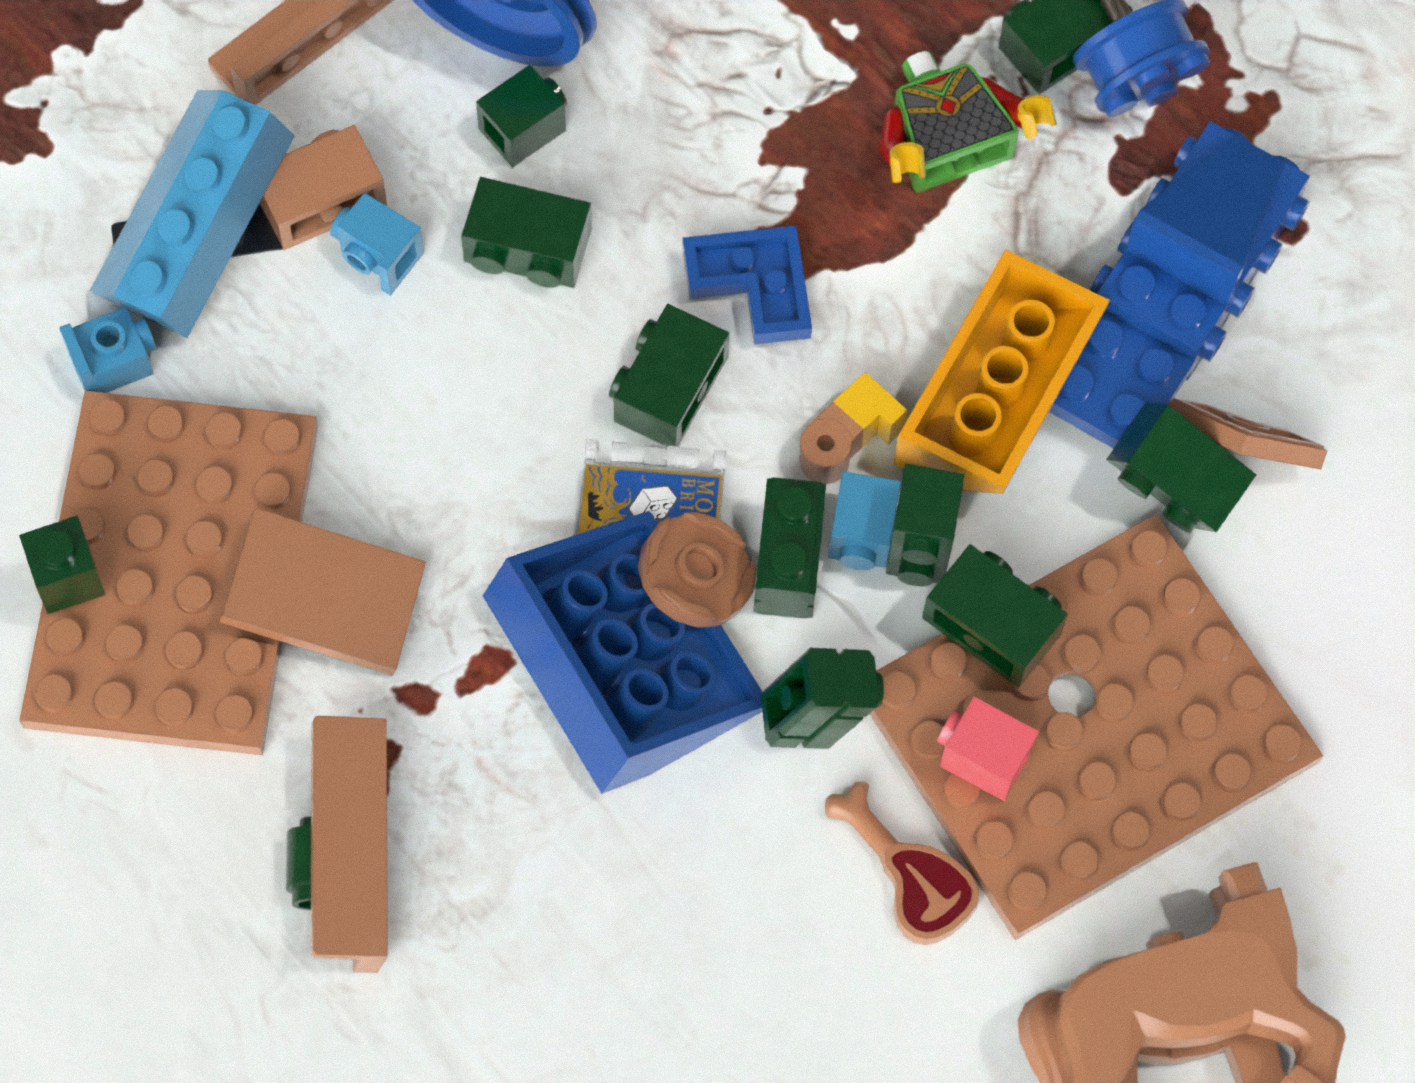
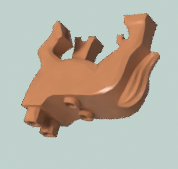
(1190, 1002)

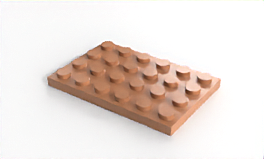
(165, 517)

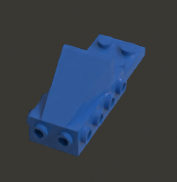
(1181, 277)

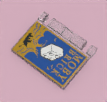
(648, 479)

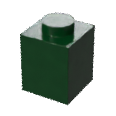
(522, 115)
(62, 564)

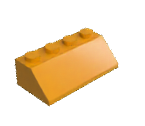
(1000, 375)

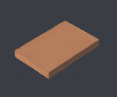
(323, 591)

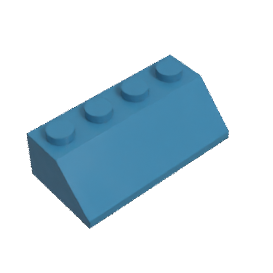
(194, 210)

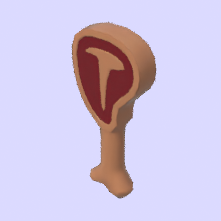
(931, 888)

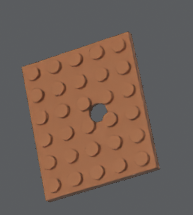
(1170, 747)

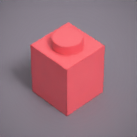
(986, 747)

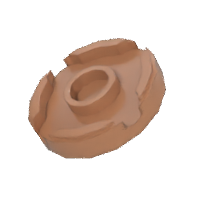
(696, 570)

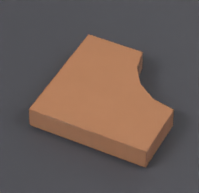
(1251, 437)

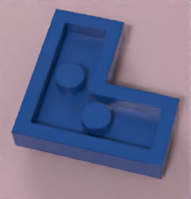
(763, 266)

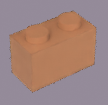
(318, 184)

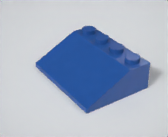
(611, 663)

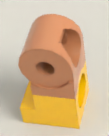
(847, 427)

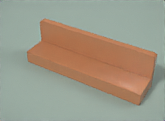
(287, 43)
(349, 841)

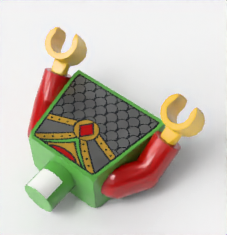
(954, 123)

